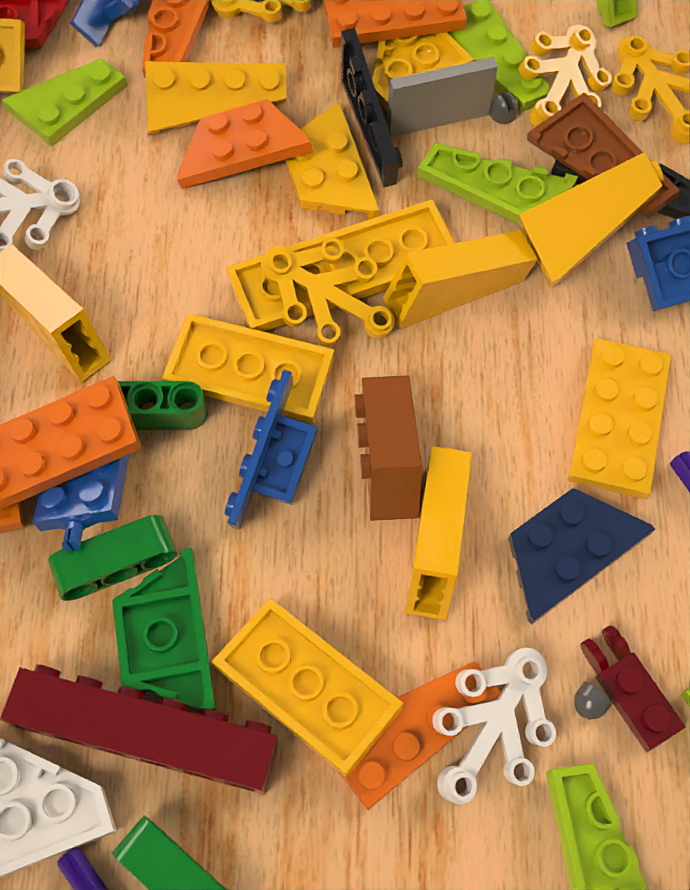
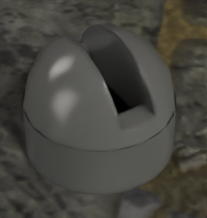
(499, 108)
(591, 702)

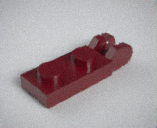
(633, 691)

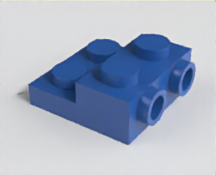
(663, 262)

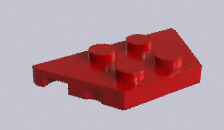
(38, 16)

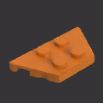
(240, 142)

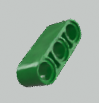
(168, 399)
(112, 557)
(160, 861)

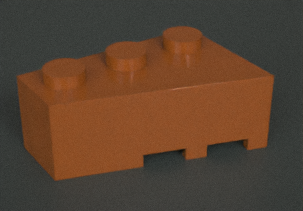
(391, 447)

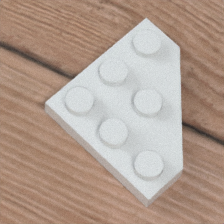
(45, 810)

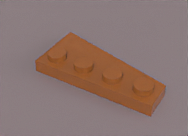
(591, 144)

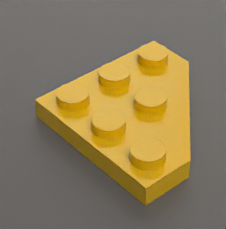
(412, 56)

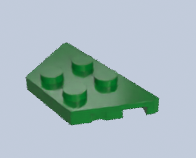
(164, 636)

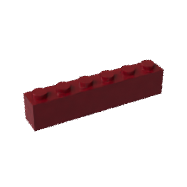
(142, 729)

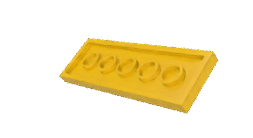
(381, 238)

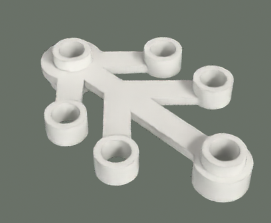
(19, 203)
(498, 720)

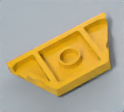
(332, 173)

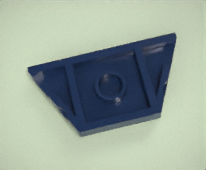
(569, 547)

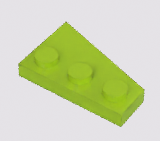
(65, 100)

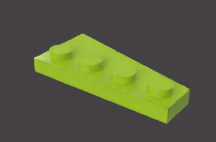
(489, 183)
(590, 833)

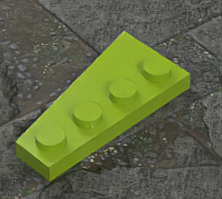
(490, 37)

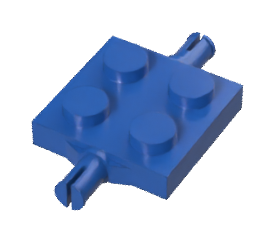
(82, 502)

